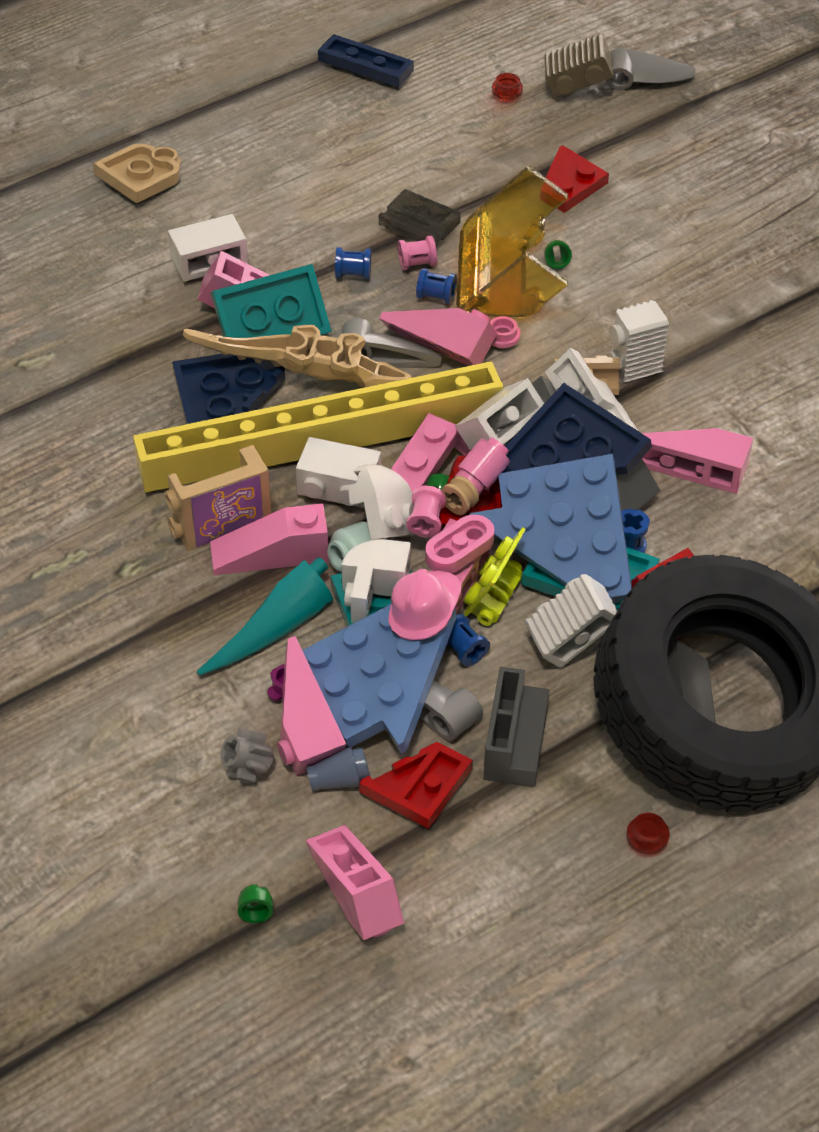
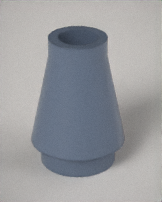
(339, 770)

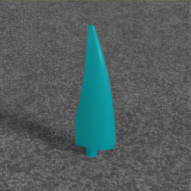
(288, 606)

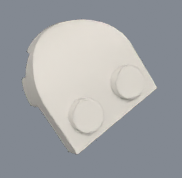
(385, 500)

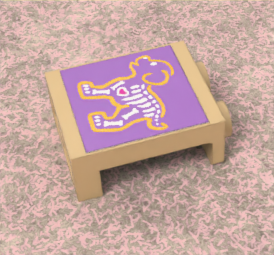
(220, 502)

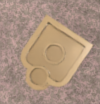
(140, 170)

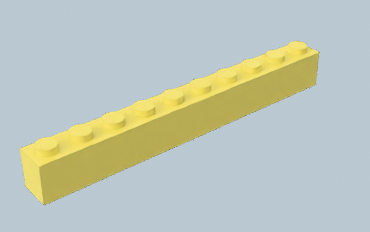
(281, 431)

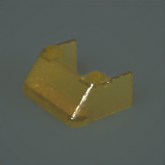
(493, 243)

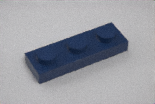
(365, 60)

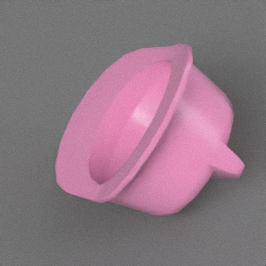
(423, 603)

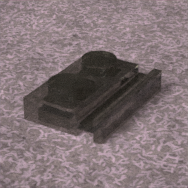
(419, 217)

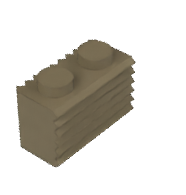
(578, 66)

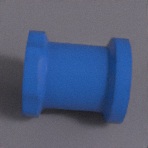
(353, 263)
(436, 286)
(635, 527)
(467, 642)

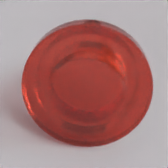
(507, 87)
(648, 833)

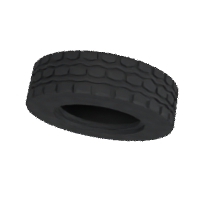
(670, 738)

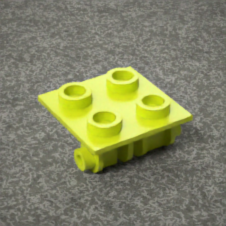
(496, 583)

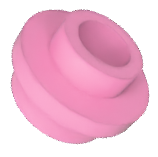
(507, 332)

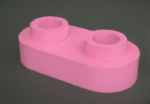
(453, 546)

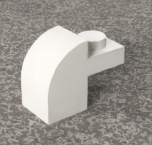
(371, 570)

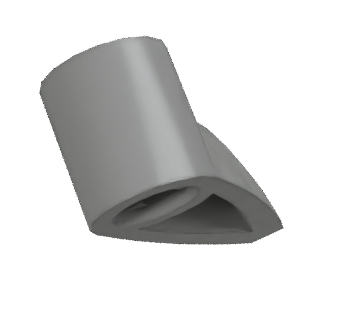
(646, 68)
(391, 349)
(449, 711)

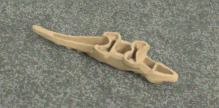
(307, 354)

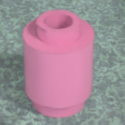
(484, 463)

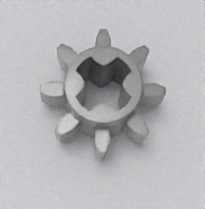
(246, 754)

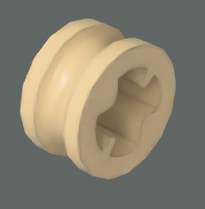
(460, 495)

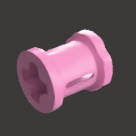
(417, 253)
(426, 511)

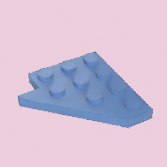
(569, 521)
(376, 677)

